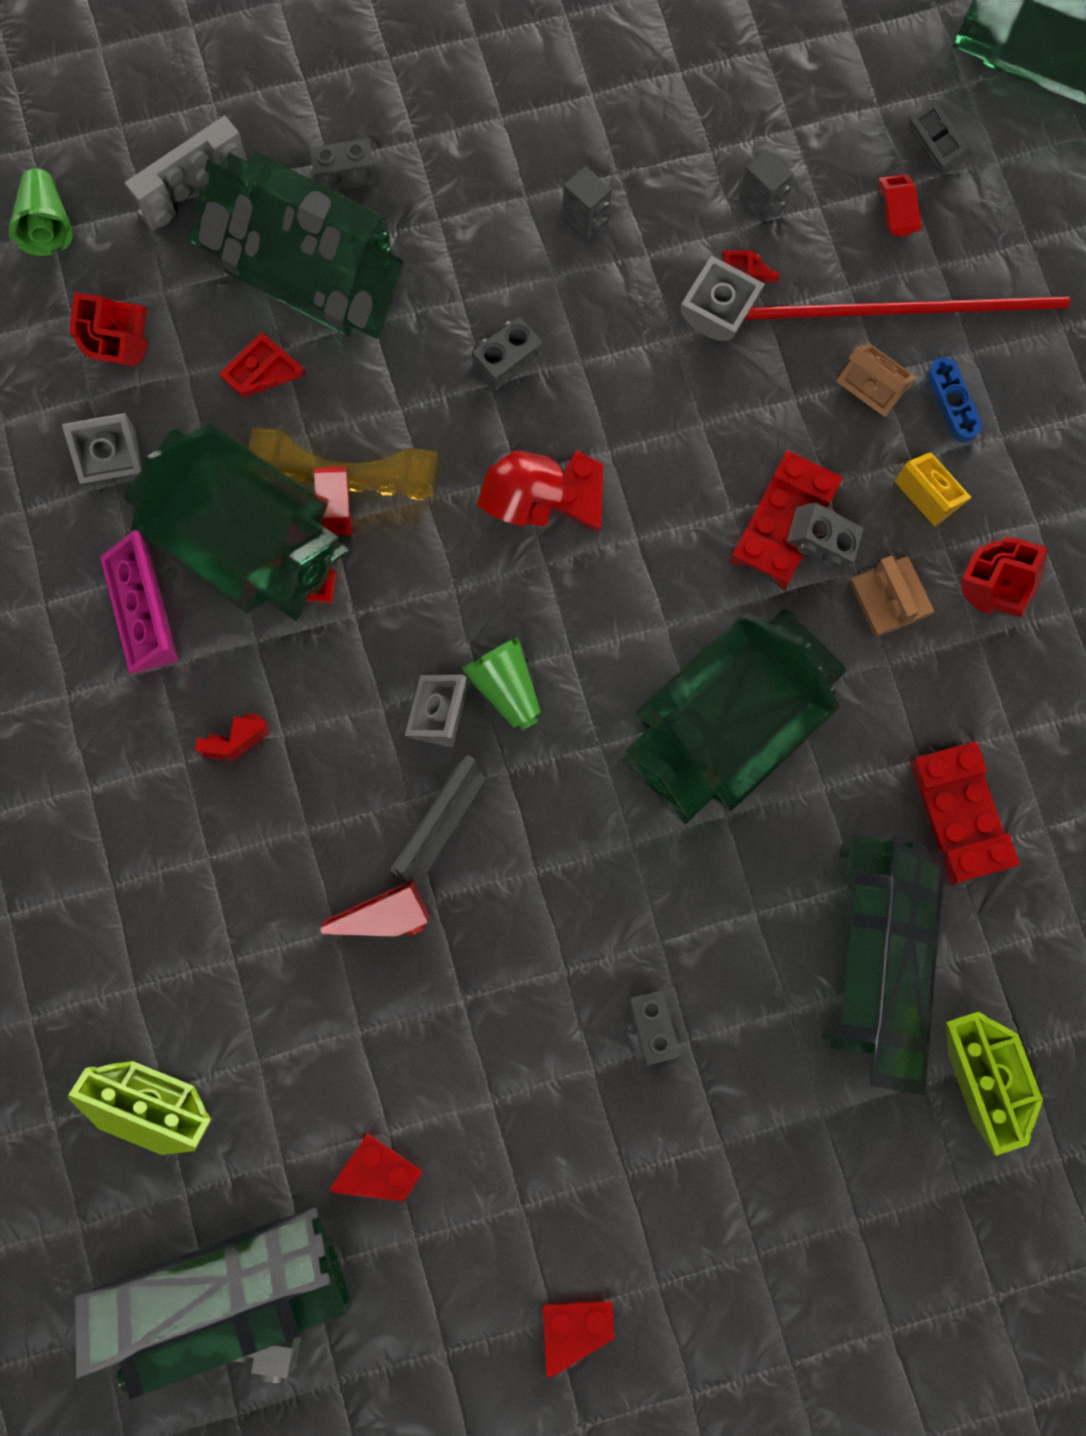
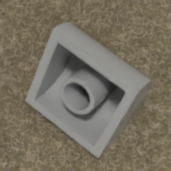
(720, 300)

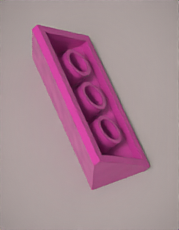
(138, 604)

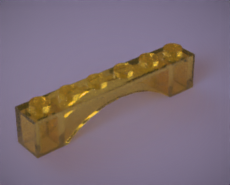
(406, 472)

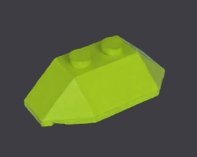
(994, 1080)
(142, 1107)

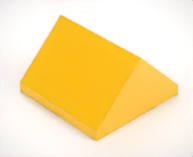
(931, 488)

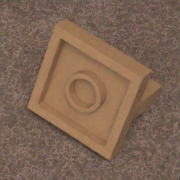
(875, 378)
(891, 595)

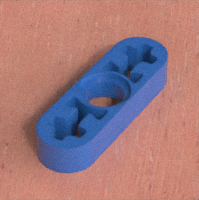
(957, 386)

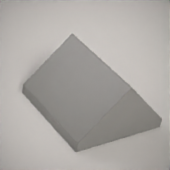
(103, 448)
(437, 709)

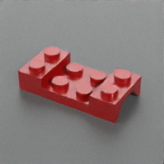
(765, 539)
(963, 813)

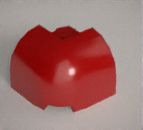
(109, 329)
(522, 488)
(1004, 576)

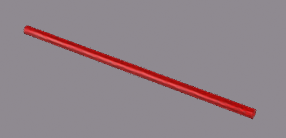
(918, 307)

